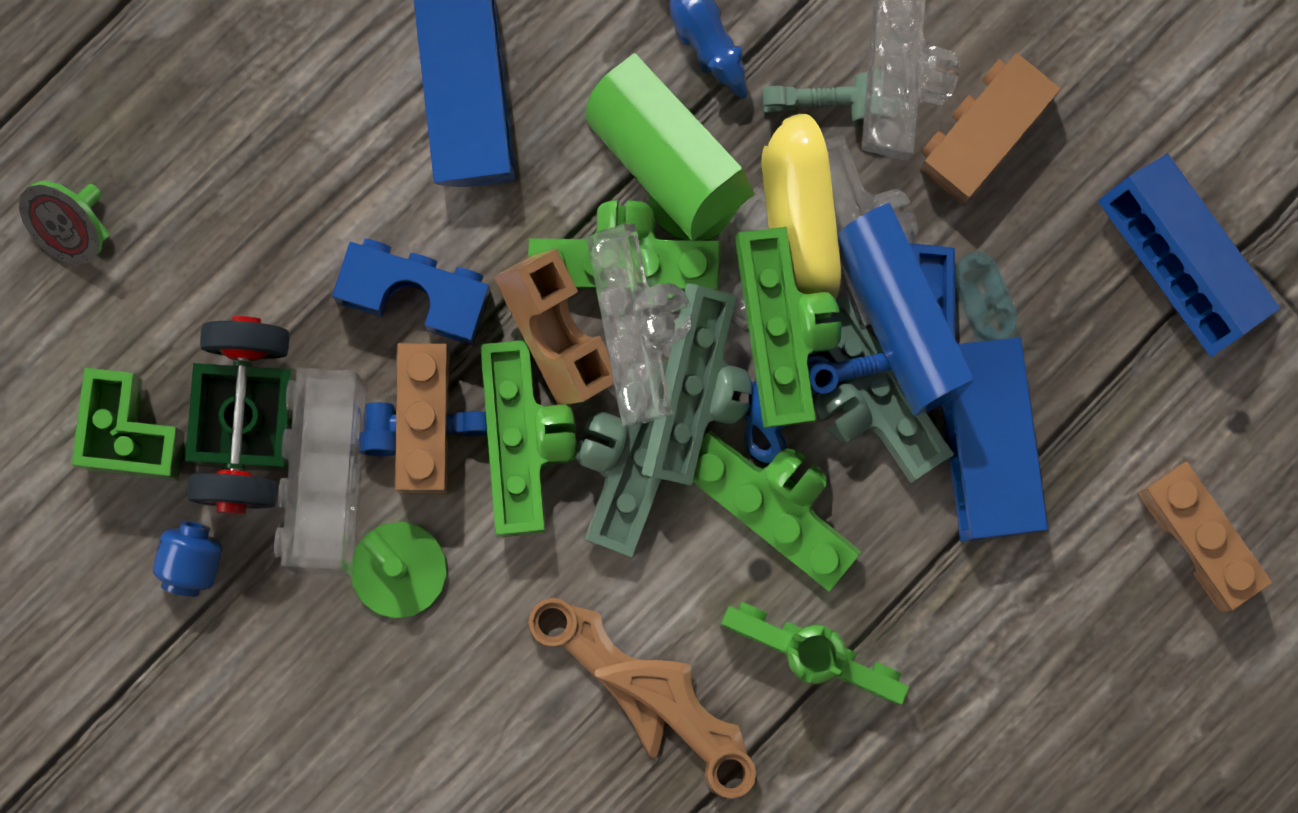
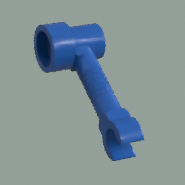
(843, 370)
(380, 428)

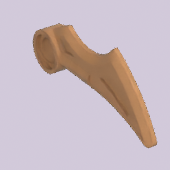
(593, 649)
(670, 694)

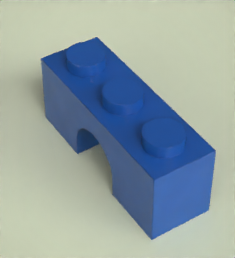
(373, 275)

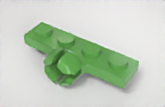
(663, 260)
(782, 326)
(520, 438)
(776, 506)
(815, 653)

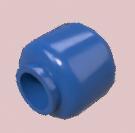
(187, 559)

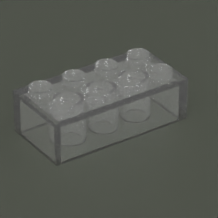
(322, 473)

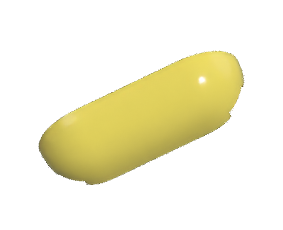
(802, 201)

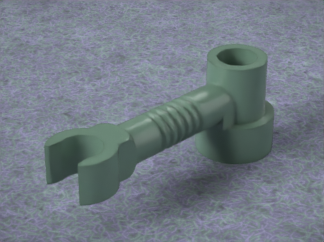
(781, 99)

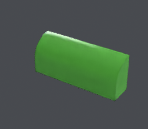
(666, 147)

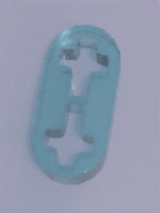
(995, 291)

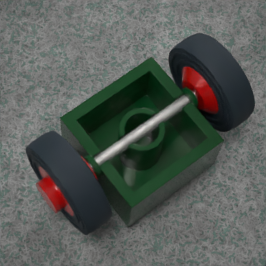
(238, 416)

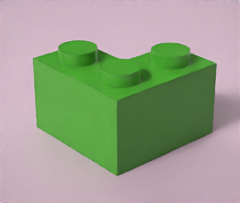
(109, 431)

